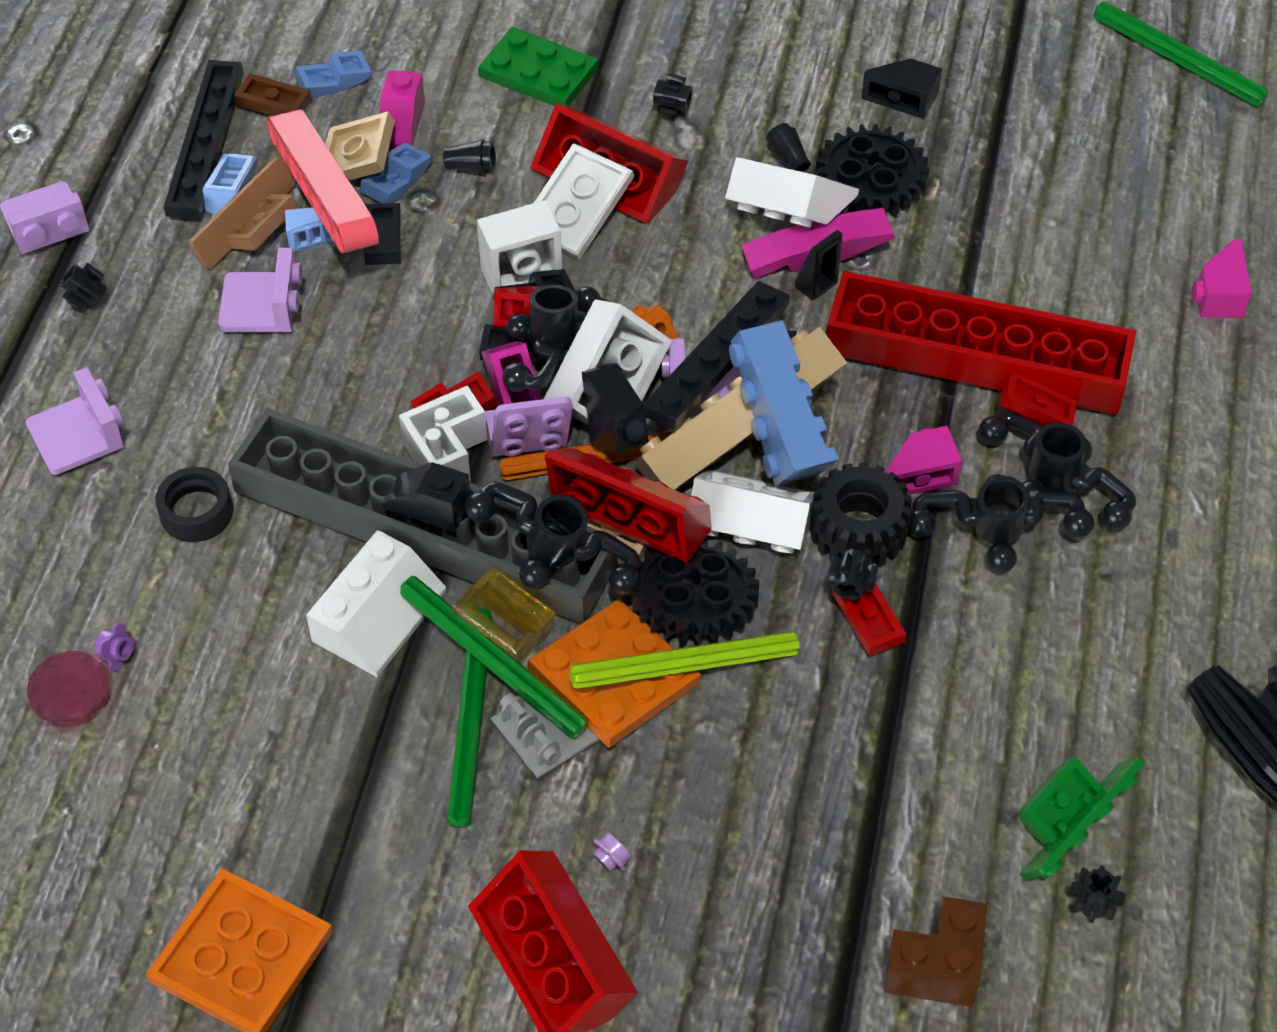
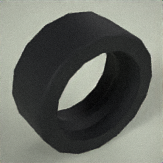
(189, 481)

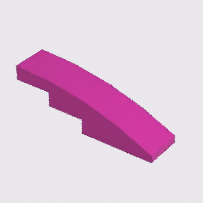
(792, 245)

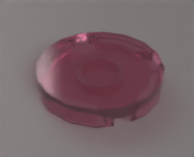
(69, 688)

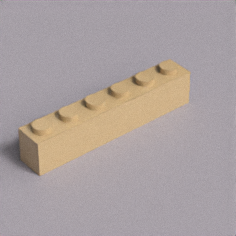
(728, 419)

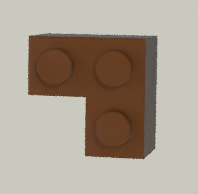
(942, 965)

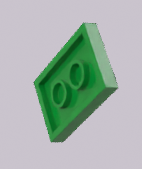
(538, 67)

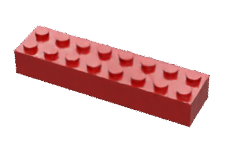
(979, 340)

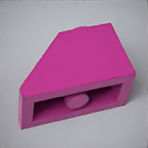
(405, 102)
(1224, 284)
(497, 360)
(927, 461)

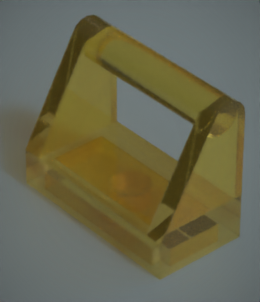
(513, 606)

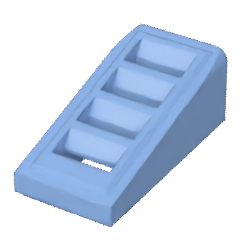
(226, 183)
(305, 229)

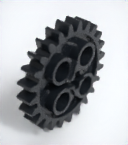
(878, 164)
(696, 596)

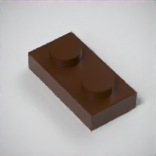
(271, 96)

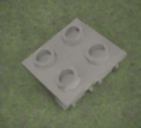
(536, 737)

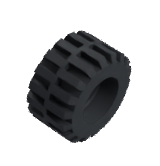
(864, 491)

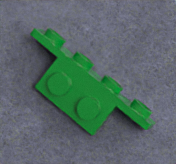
(1067, 807)

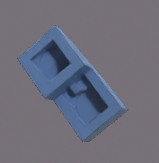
(340, 73)
(401, 170)

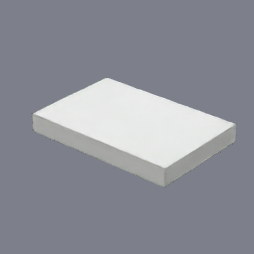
(583, 196)

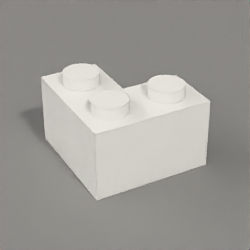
(444, 430)

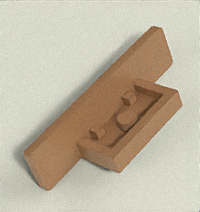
(248, 216)

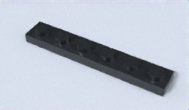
(203, 139)
(711, 358)

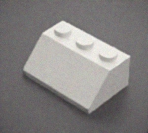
(787, 192)
(609, 336)
(755, 510)
(363, 610)

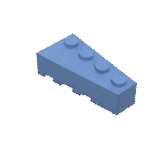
(780, 404)

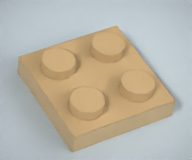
(361, 145)

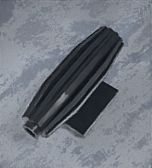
(1242, 723)

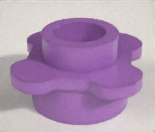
(114, 646)

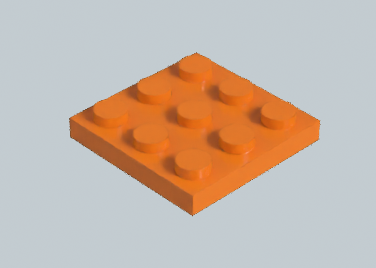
(616, 707)
(240, 953)

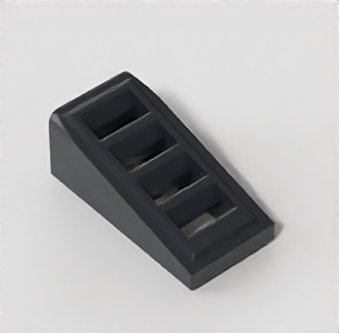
(820, 267)

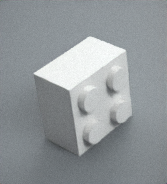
(518, 244)

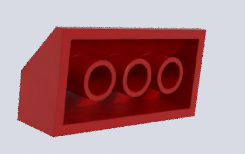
(654, 168)
(630, 502)
(551, 945)

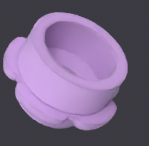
(611, 853)

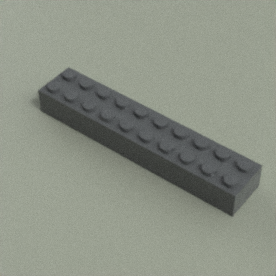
(344, 489)

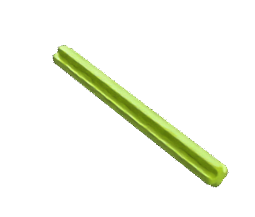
(683, 660)

